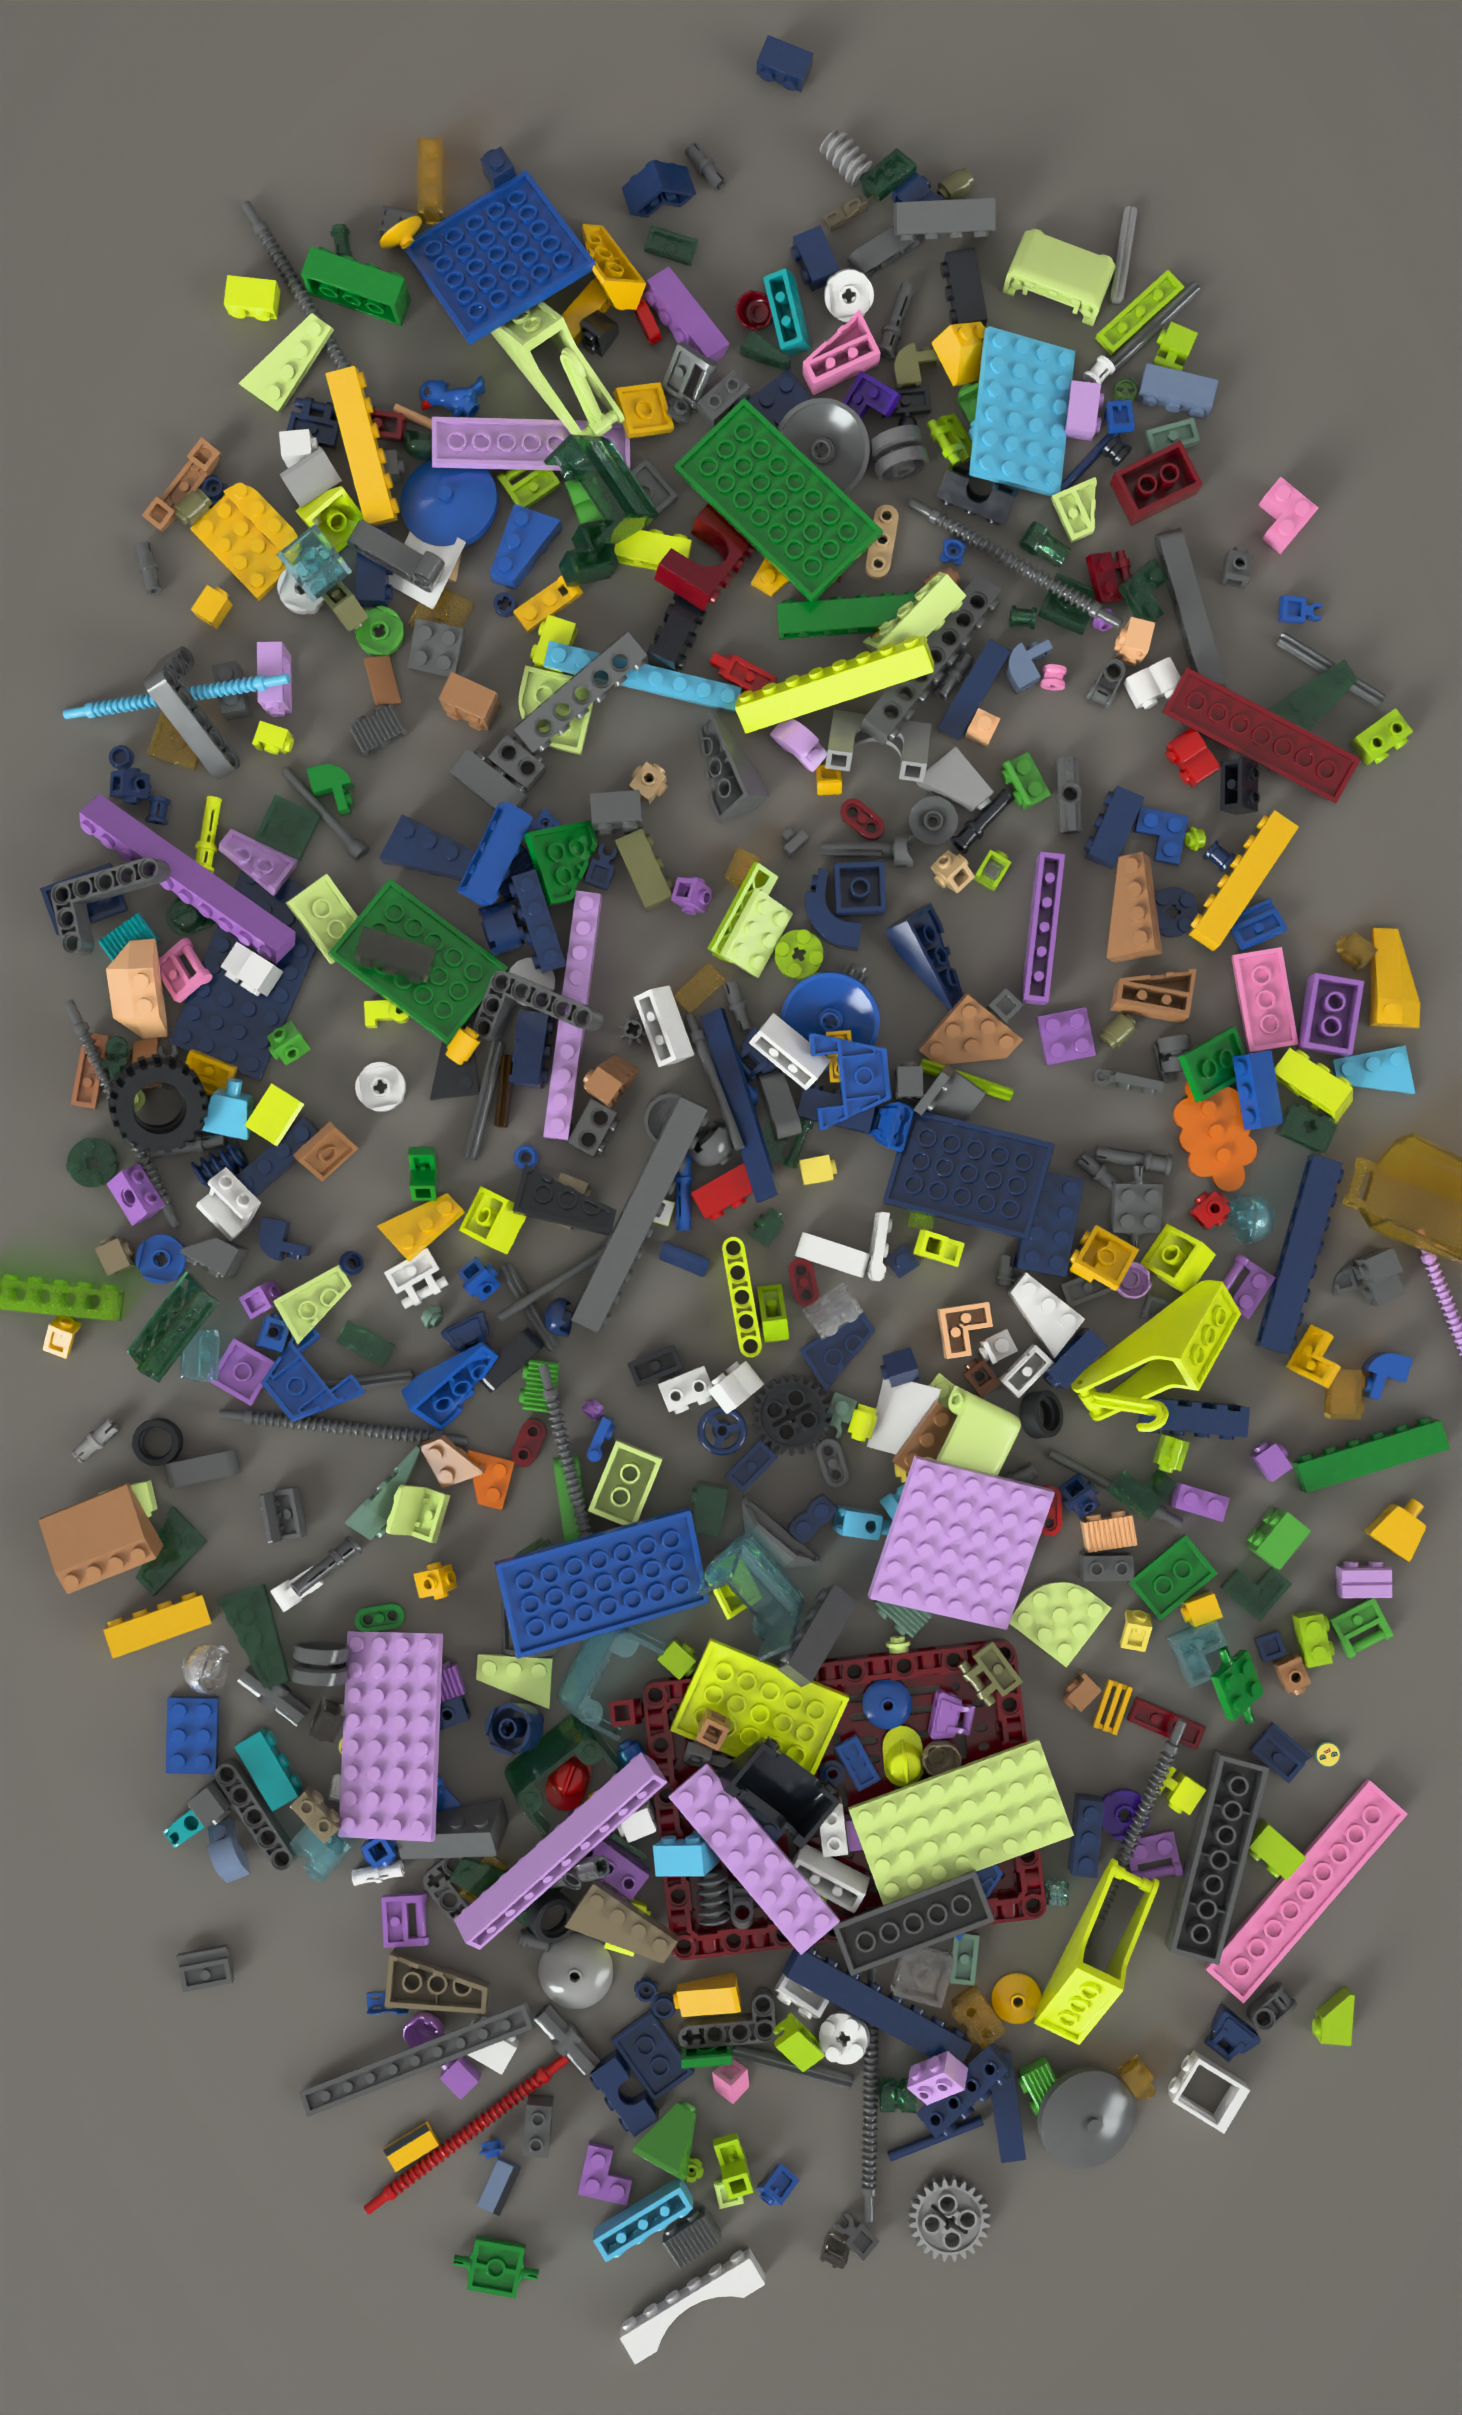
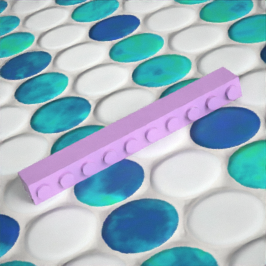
(570, 1038)
(560, 1851)

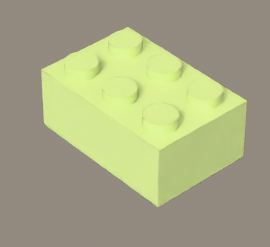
(625, 1483)

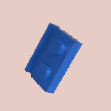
(1257, 925)

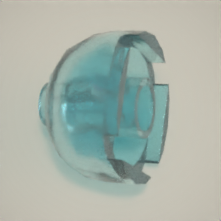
(1251, 1218)

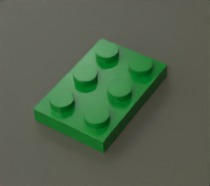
(1210, 1063)
(1172, 1577)

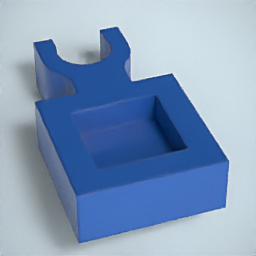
(1295, 611)

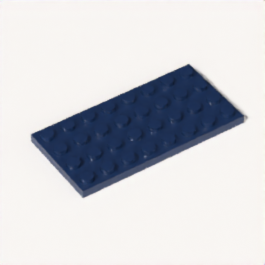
(231, 1020)

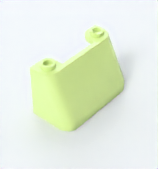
(1060, 273)
(979, 1434)

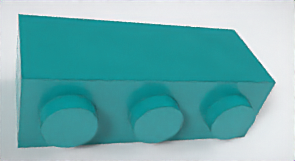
(787, 312)
(269, 1768)

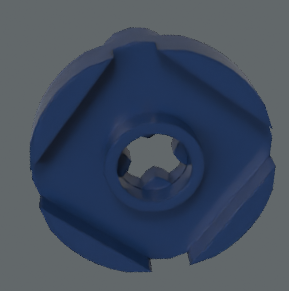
(1184, 903)

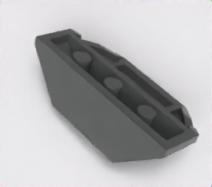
(775, 1539)

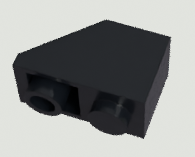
(598, 332)

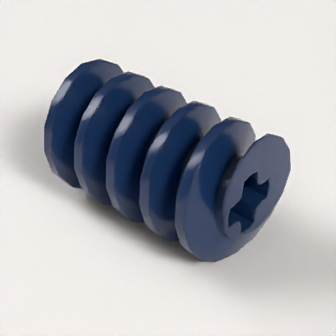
(231, 1160)

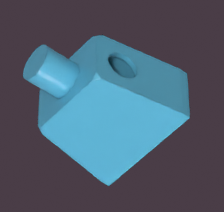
(229, 1111)
(852, 1523)

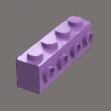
(684, 315)
(625, 1873)

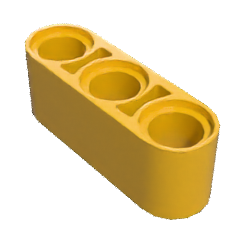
(587, 302)

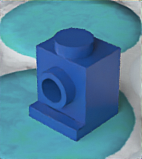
(272, 1343)

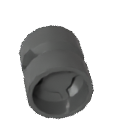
(1171, 1048)

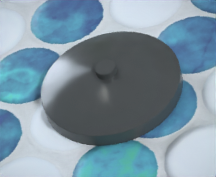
(831, 439)
(1086, 2117)

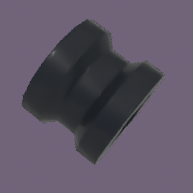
(1116, 450)

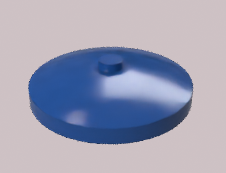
(449, 504)
(832, 1003)

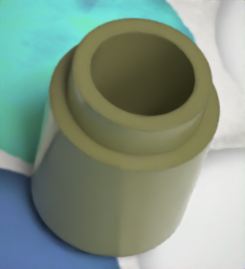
(956, 185)
(193, 507)
(1118, 1031)

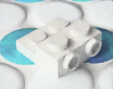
(809, 2003)

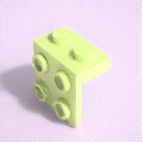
(418, 1512)

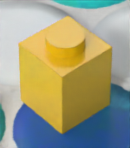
(212, 606)
(1201, 1609)

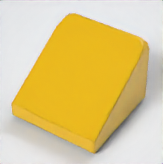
(828, 781)

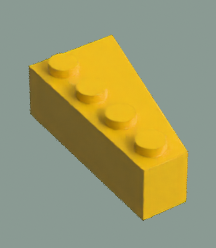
(156, 1625)

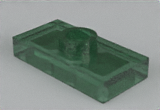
(671, 245)

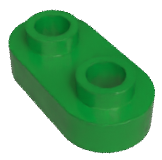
(380, 1616)

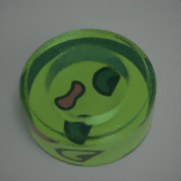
(1125, 389)

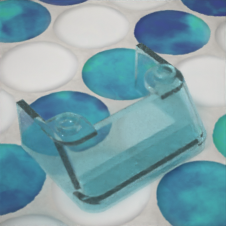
(762, 1588)
(588, 1668)

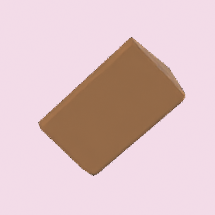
(382, 680)

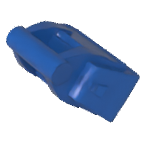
(891, 1125)

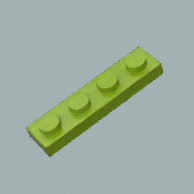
(1139, 312)

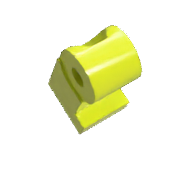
(382, 1011)

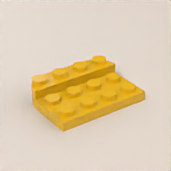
(246, 537)

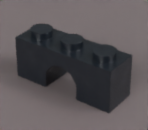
(957, 491)

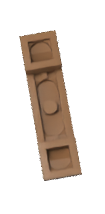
(198, 468)

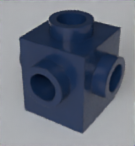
(130, 785)
(1079, 1495)

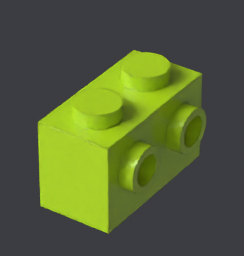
(1381, 737)
(1312, 1638)

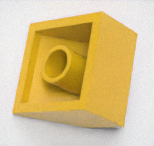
(961, 351)

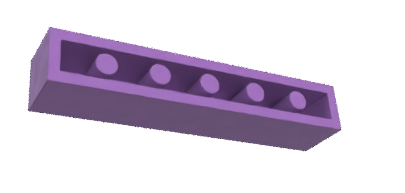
(1042, 928)

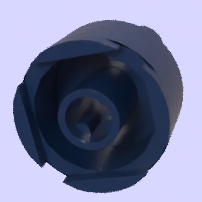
(501, 927)
(514, 1727)

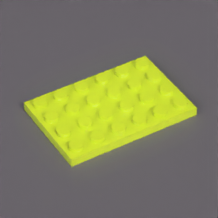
(759, 1705)

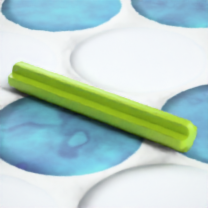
(991, 1088)

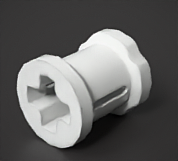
(1099, 371)

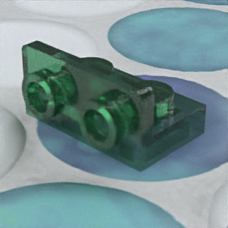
(887, 175)

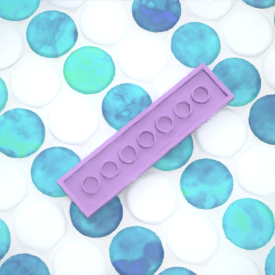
(506, 442)
(754, 1859)

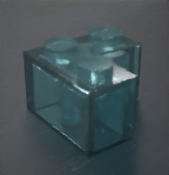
(1190, 1649)
(321, 1856)

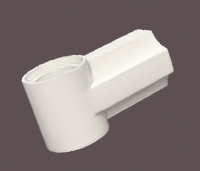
(287, 1597)

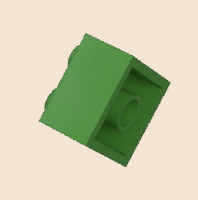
(1277, 1537)

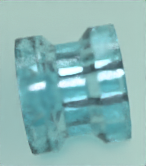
(1056, 1892)

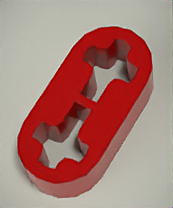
(647, 323)

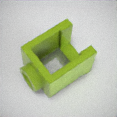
(992, 869)

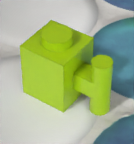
(1175, 346)
(1170, 1453)

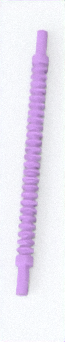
(1430, 1260)

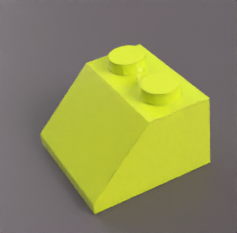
(492, 1220)
(1178, 1258)

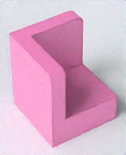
(731, 2080)

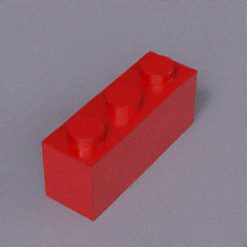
(723, 1192)

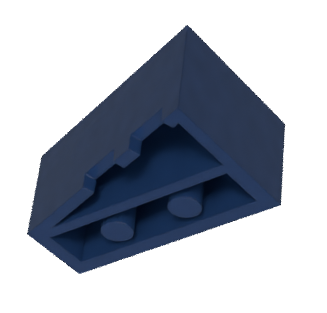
(531, 1049)

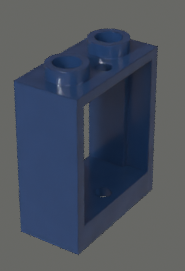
(1074, 1358)

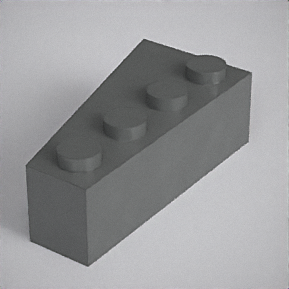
(462, 1832)

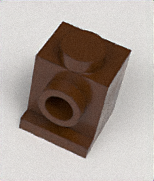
(989, 1381)

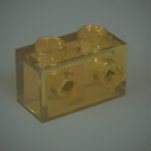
(978, 2016)

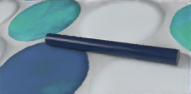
(1087, 462)
(930, 2140)

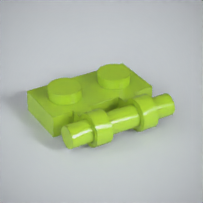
(951, 438)

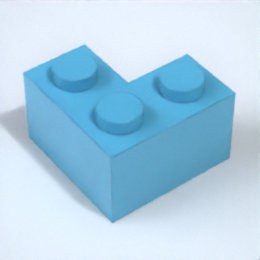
(683, 1856)

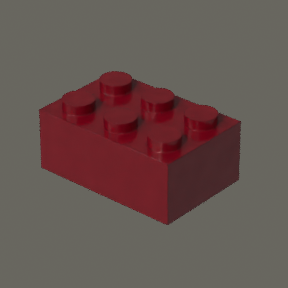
(1155, 483)

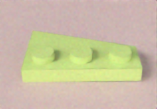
(311, 1301)
(522, 1677)

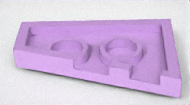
(262, 863)

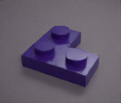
(868, 393)

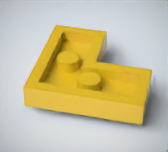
(1309, 1358)

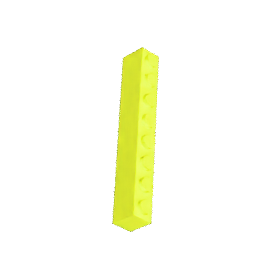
(835, 683)

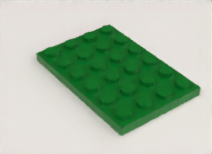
(458, 972)

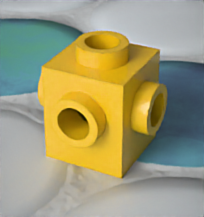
(435, 1580)

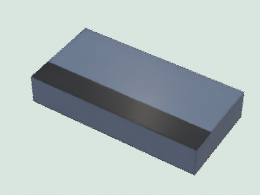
(499, 2186)

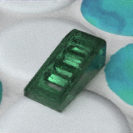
(760, 350)

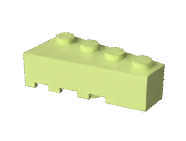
(923, 615)

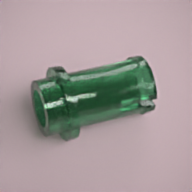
(340, 233)

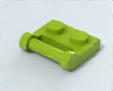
(529, 489)

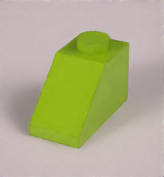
(773, 1313)
(1335, 2019)

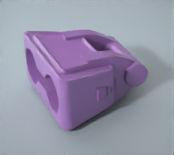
(946, 1714)

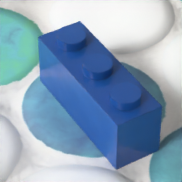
(1257, 1090)

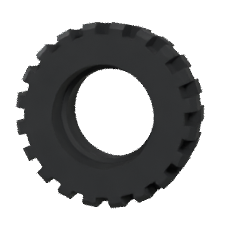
(167, 1135)

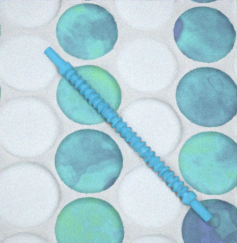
(137, 702)

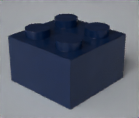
(859, 889)

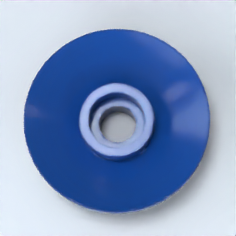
(878, 1694)

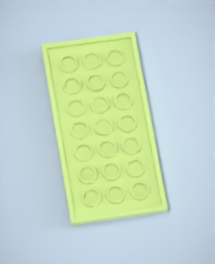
(961, 1821)

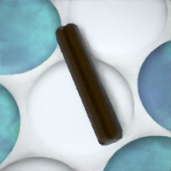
(504, 1092)

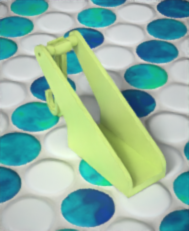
(532, 329)

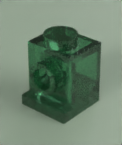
(767, 1227)

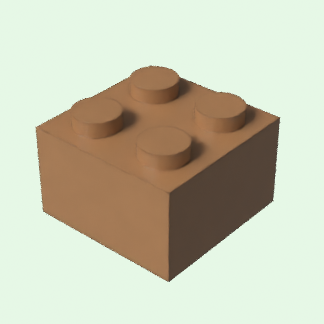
(469, 702)

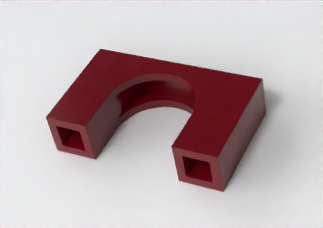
(703, 583)

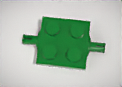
(1237, 1684)
(496, 2266)

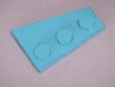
(1377, 1070)

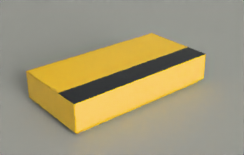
(411, 2146)

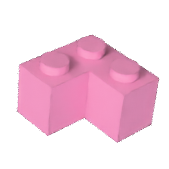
(1291, 513)

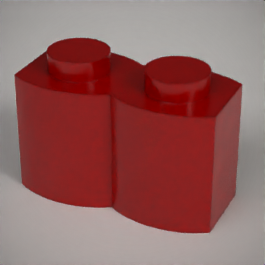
(1192, 758)

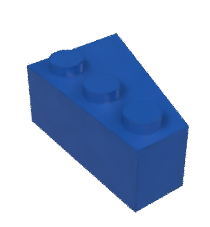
(522, 544)

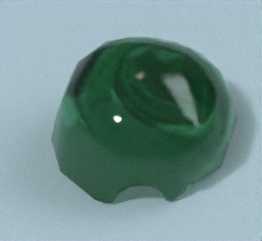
(418, 444)

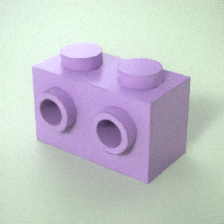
(937, 2078)

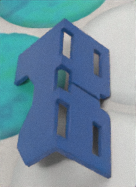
(381, 2002)

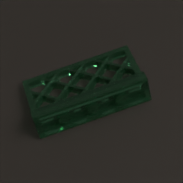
(182, 1327)

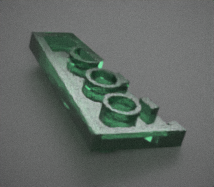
(254, 1624)

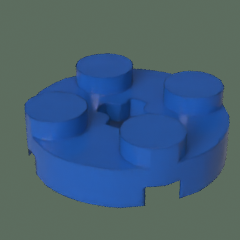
(150, 1267)

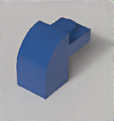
(1384, 1366)

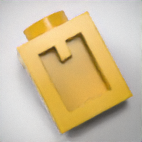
(61, 1336)

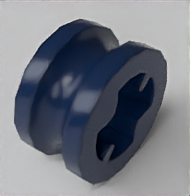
(500, 599)

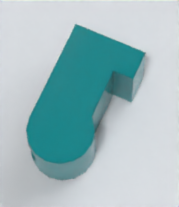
(183, 1828)

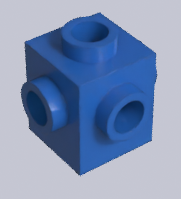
(483, 1282)
(379, 1856)

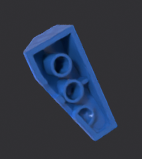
(442, 1390)

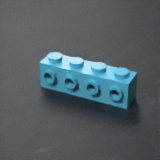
(643, 2219)

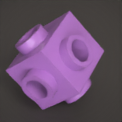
(692, 895)

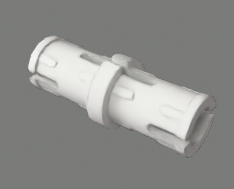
(377, 1875)

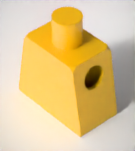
(1399, 1529)

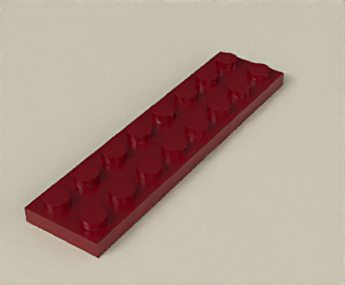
(1261, 735)

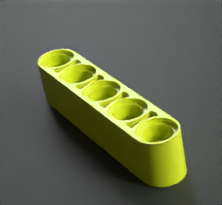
(742, 1309)

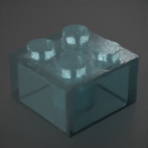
(314, 563)

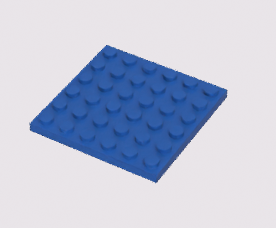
(499, 257)

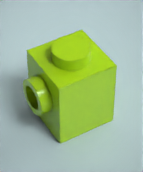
(678, 1658)

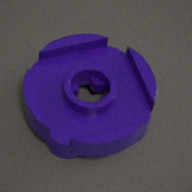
(1114, 1803)

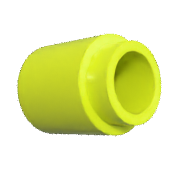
(862, 1423)

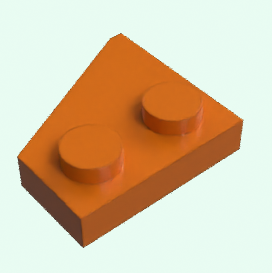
(493, 1484)

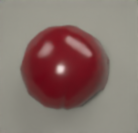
(754, 310)

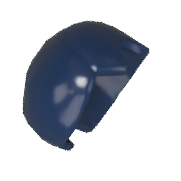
(558, 1317)

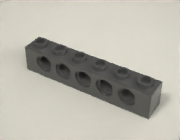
(625, 645)

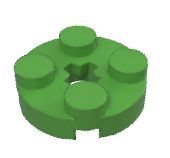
(382, 645)

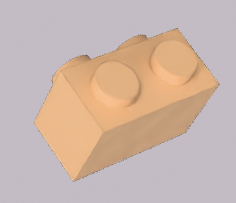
(1134, 641)

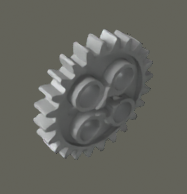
(934, 2234)

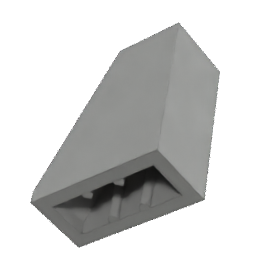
(957, 782)

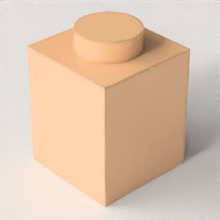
(982, 727)

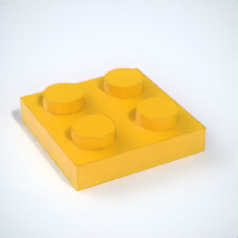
(643, 410)

